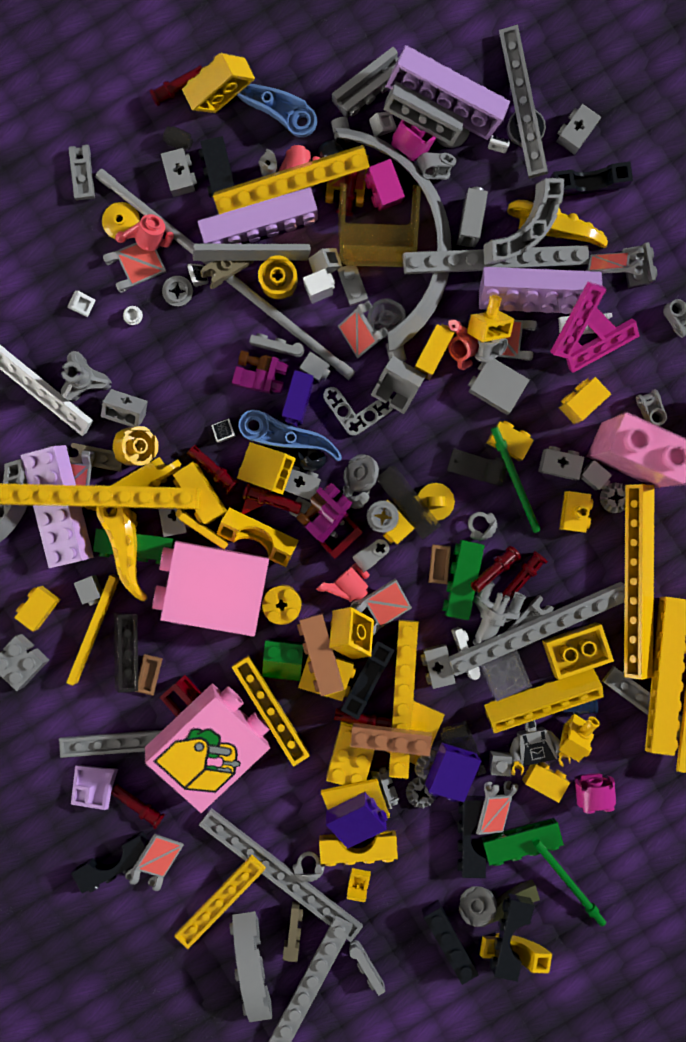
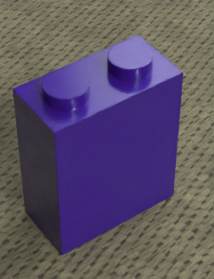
(298, 398)
(452, 773)
(356, 820)

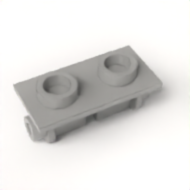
(389, 794)

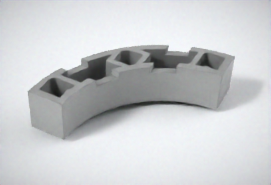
(542, 216)
(12, 514)
(250, 967)

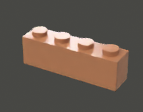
(322, 657)
(391, 739)

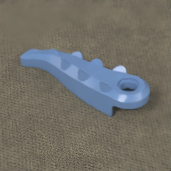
(281, 106)
(278, 434)

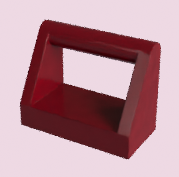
(346, 542)
(185, 689)

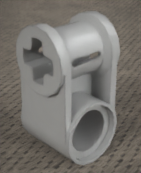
(434, 166)
(676, 320)
(491, 349)
(651, 407)
(368, 556)

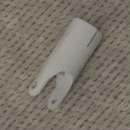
(268, 163)

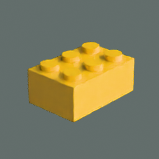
(218, 83)
(211, 506)
(578, 650)
(348, 763)

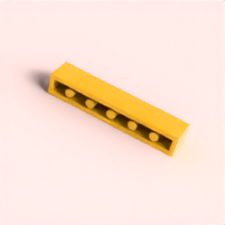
(543, 700)
(271, 710)

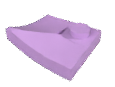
(93, 786)

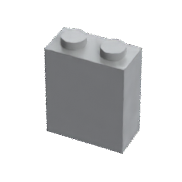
(472, 217)
(498, 385)

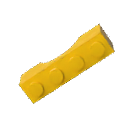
(239, 526)
(381, 848)

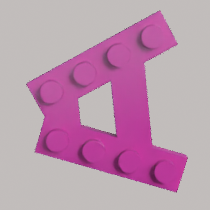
(586, 313)

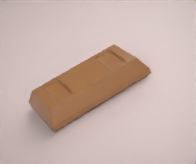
(439, 564)
(149, 674)

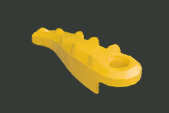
(563, 227)
(149, 475)
(123, 540)

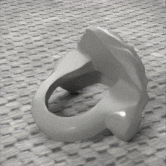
(357, 501)
(477, 535)
(319, 869)

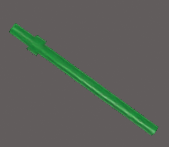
(501, 445)
(590, 908)

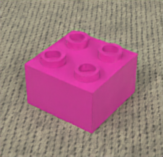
(384, 185)

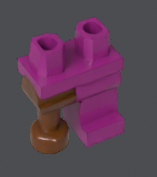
(264, 377)
(330, 512)

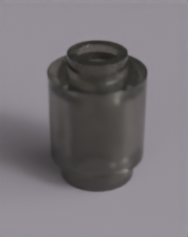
(177, 138)

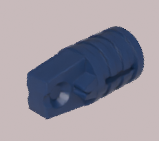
(589, 707)

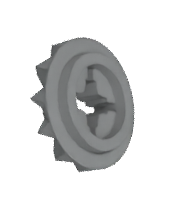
(172, 284)
(609, 504)
(388, 524)
(424, 764)
(412, 795)

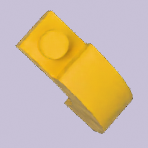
(532, 955)

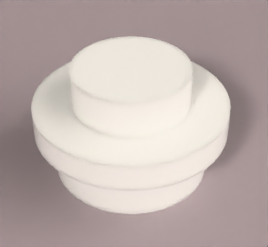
(132, 315)

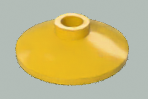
(109, 219)

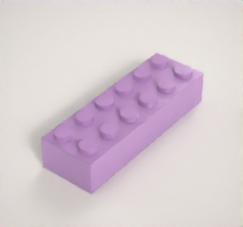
(475, 103)
(261, 219)
(534, 288)
(60, 527)

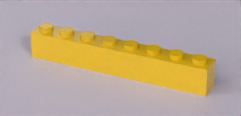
(291, 179)
(667, 677)
(404, 691)

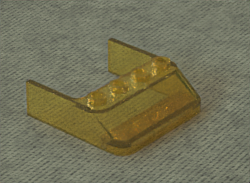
(377, 243)

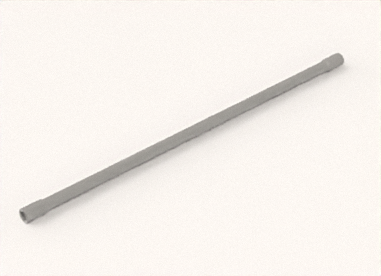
(339, 365)

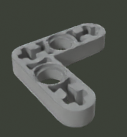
(352, 417)

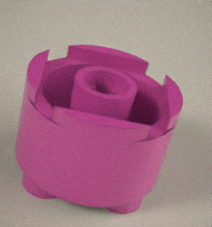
(411, 140)
(595, 793)

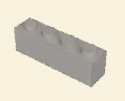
(424, 113)

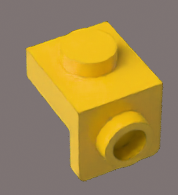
(358, 885)

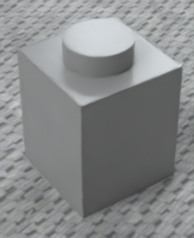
(325, 259)
(315, 366)
(595, 475)
(89, 590)
(500, 763)

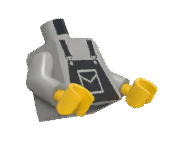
(534, 746)

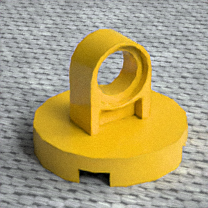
(438, 500)

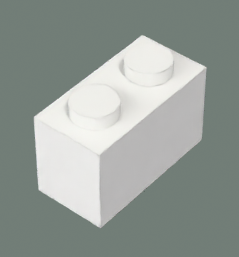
(319, 285)

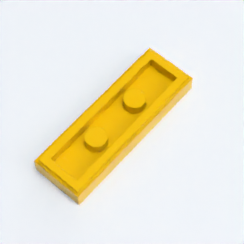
(201, 528)

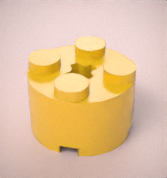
(268, 272)
(125, 443)
(275, 613)

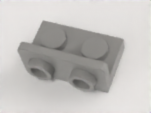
(649, 270)

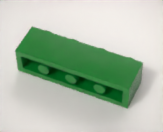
(147, 546)
(464, 572)
(519, 841)

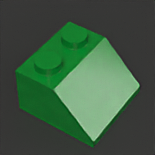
(283, 659)

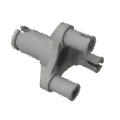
(87, 379)
(496, 613)

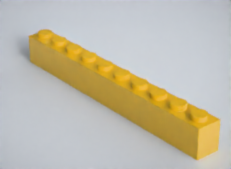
(99, 496)
(639, 581)

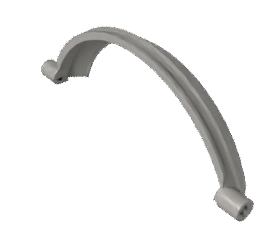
(434, 292)

